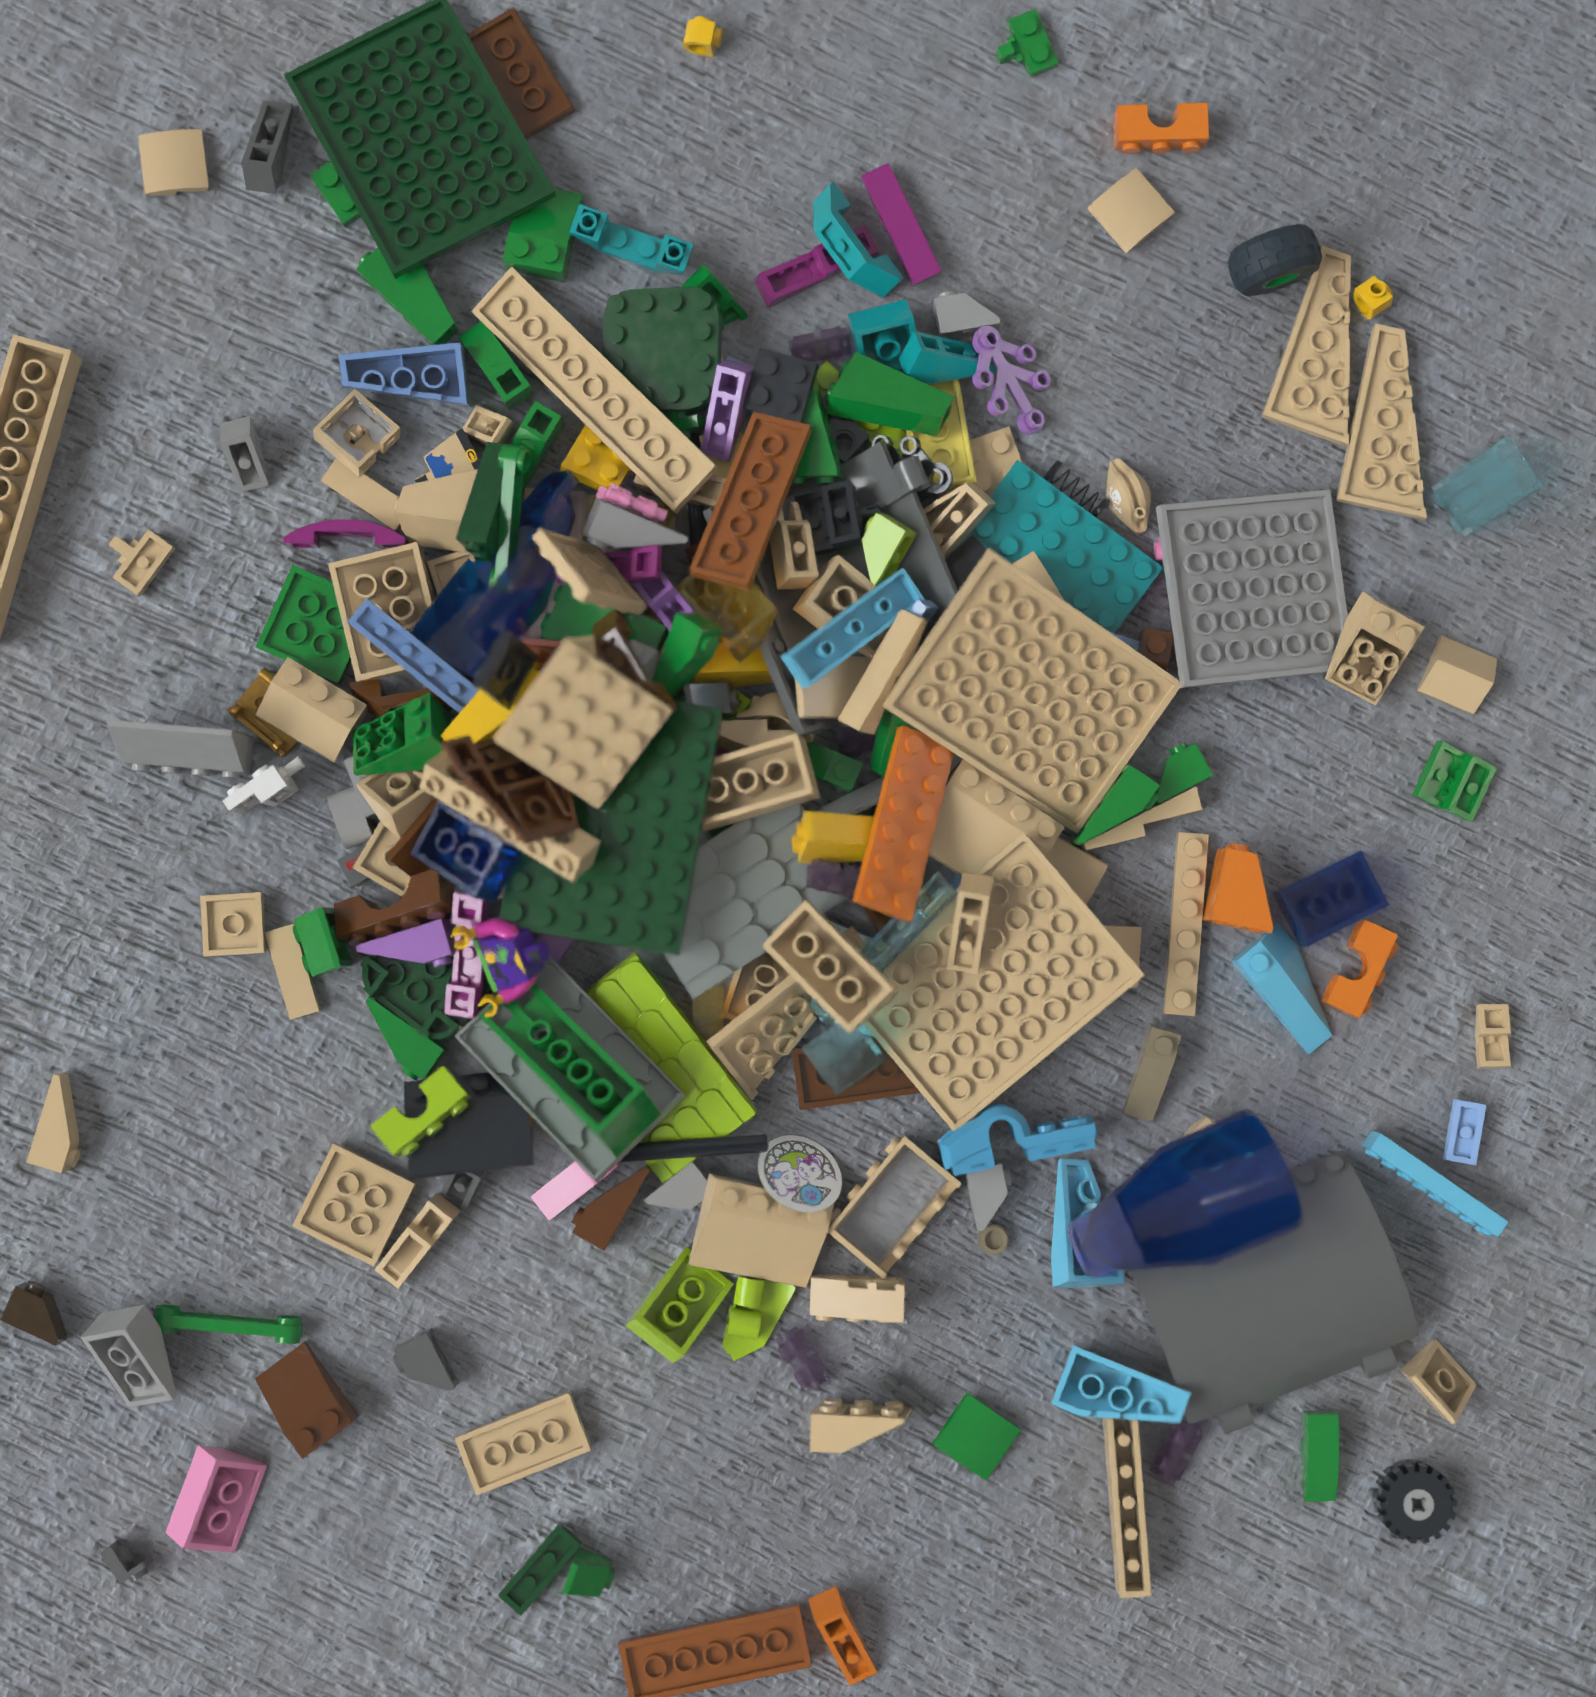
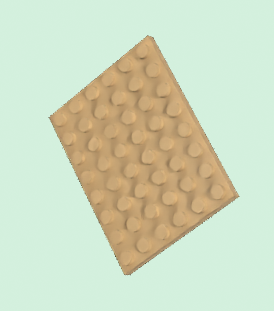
(1031, 692)
(1037, 983)

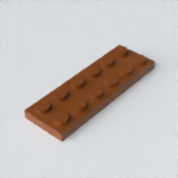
(750, 501)
(715, 1653)

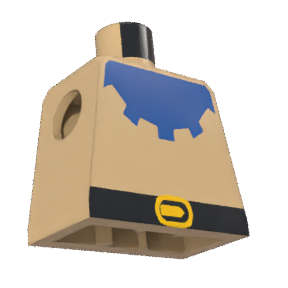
(450, 458)

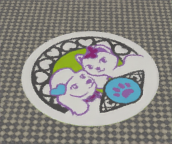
(800, 1174)

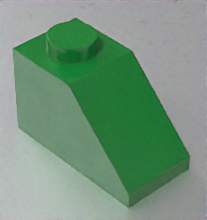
(1181, 771)
(588, 1574)

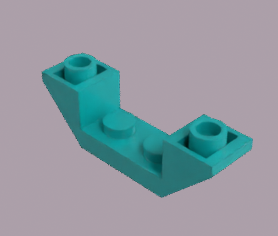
(628, 244)
(875, 274)

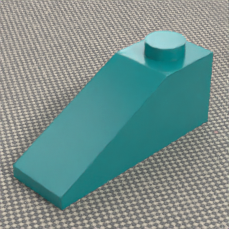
(939, 359)

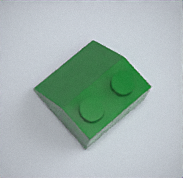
(321, 947)

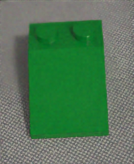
(541, 240)
(1125, 798)

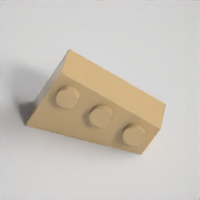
(957, 515)
(857, 1298)

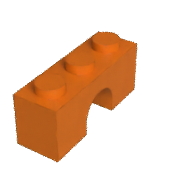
(1136, 132)
(1374, 947)

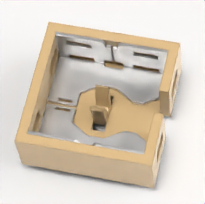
(348, 423)

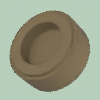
(993, 1239)

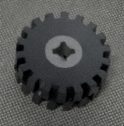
(1403, 1489)

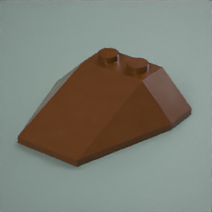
(513, 789)

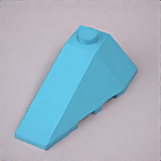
(1282, 981)
(1075, 1196)
(1109, 1390)

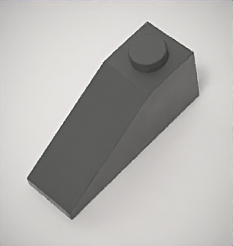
(267, 147)

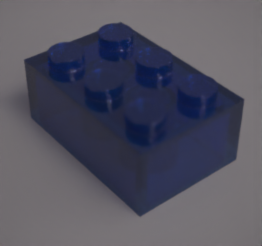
(466, 853)
(1330, 898)

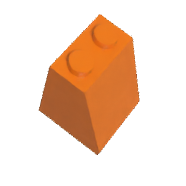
(1237, 891)

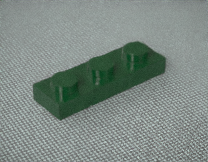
(540, 1569)

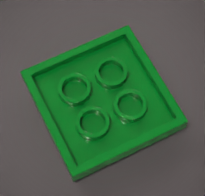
(307, 626)

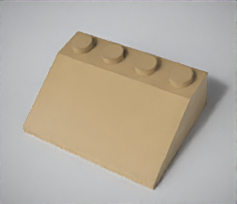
(397, 584)
(982, 819)
(755, 1235)

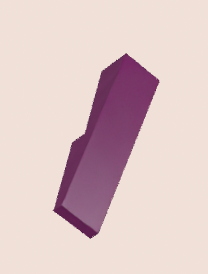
(900, 224)
(804, 271)

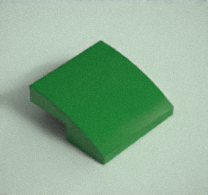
(1454, 781)
(976, 1436)

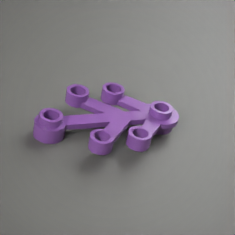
(1007, 376)

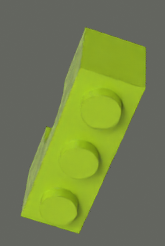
(444, 1098)

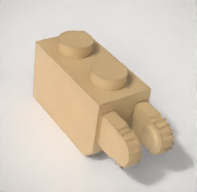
(793, 551)

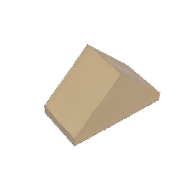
(489, 427)

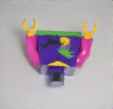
(507, 956)

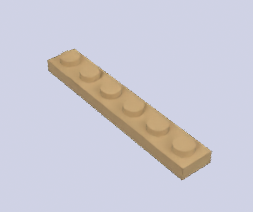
(1185, 924)

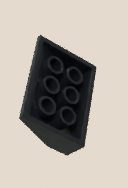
(485, 1136)

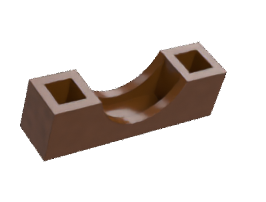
(426, 898)

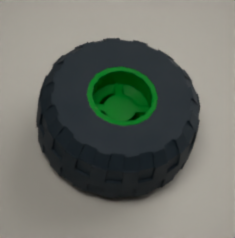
(1274, 260)

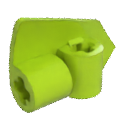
(754, 1314)

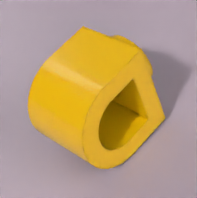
(702, 36)
(1372, 297)

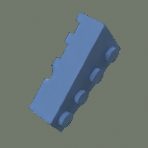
(418, 373)

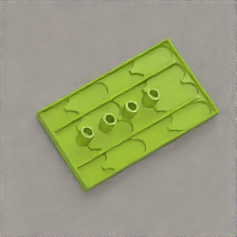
(663, 1032)

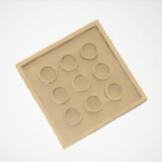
(582, 723)

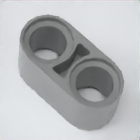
(349, 818)

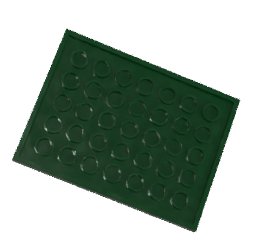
(419, 136)
(646, 852)

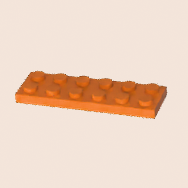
(904, 825)

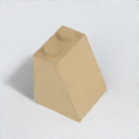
(434, 509)

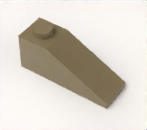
(1151, 1072)

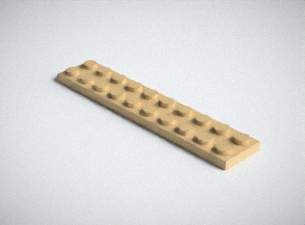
(595, 390)

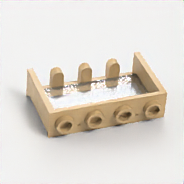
(892, 1205)

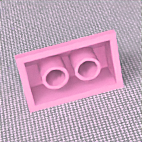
(215, 1500)

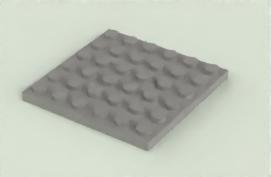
(1252, 586)

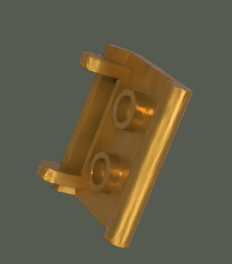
(246, 709)

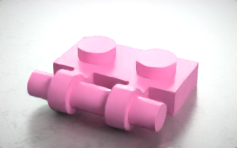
(623, 499)

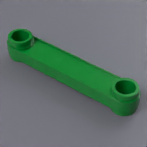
(514, 462)
(286, 1328)

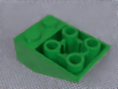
(401, 738)

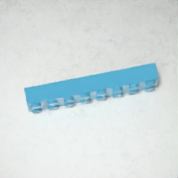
(851, 628)
(1437, 1186)

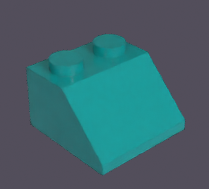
(883, 332)

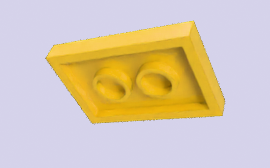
(594, 462)

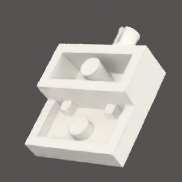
(269, 787)

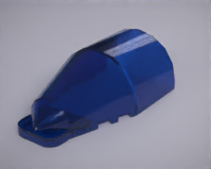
(470, 614)
(1193, 1202)

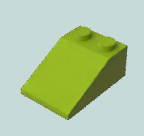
(679, 1307)

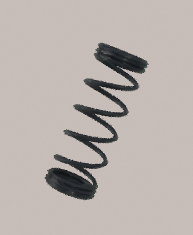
(1052, 472)

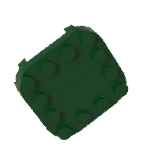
(666, 344)
(415, 992)

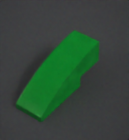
(1320, 1455)

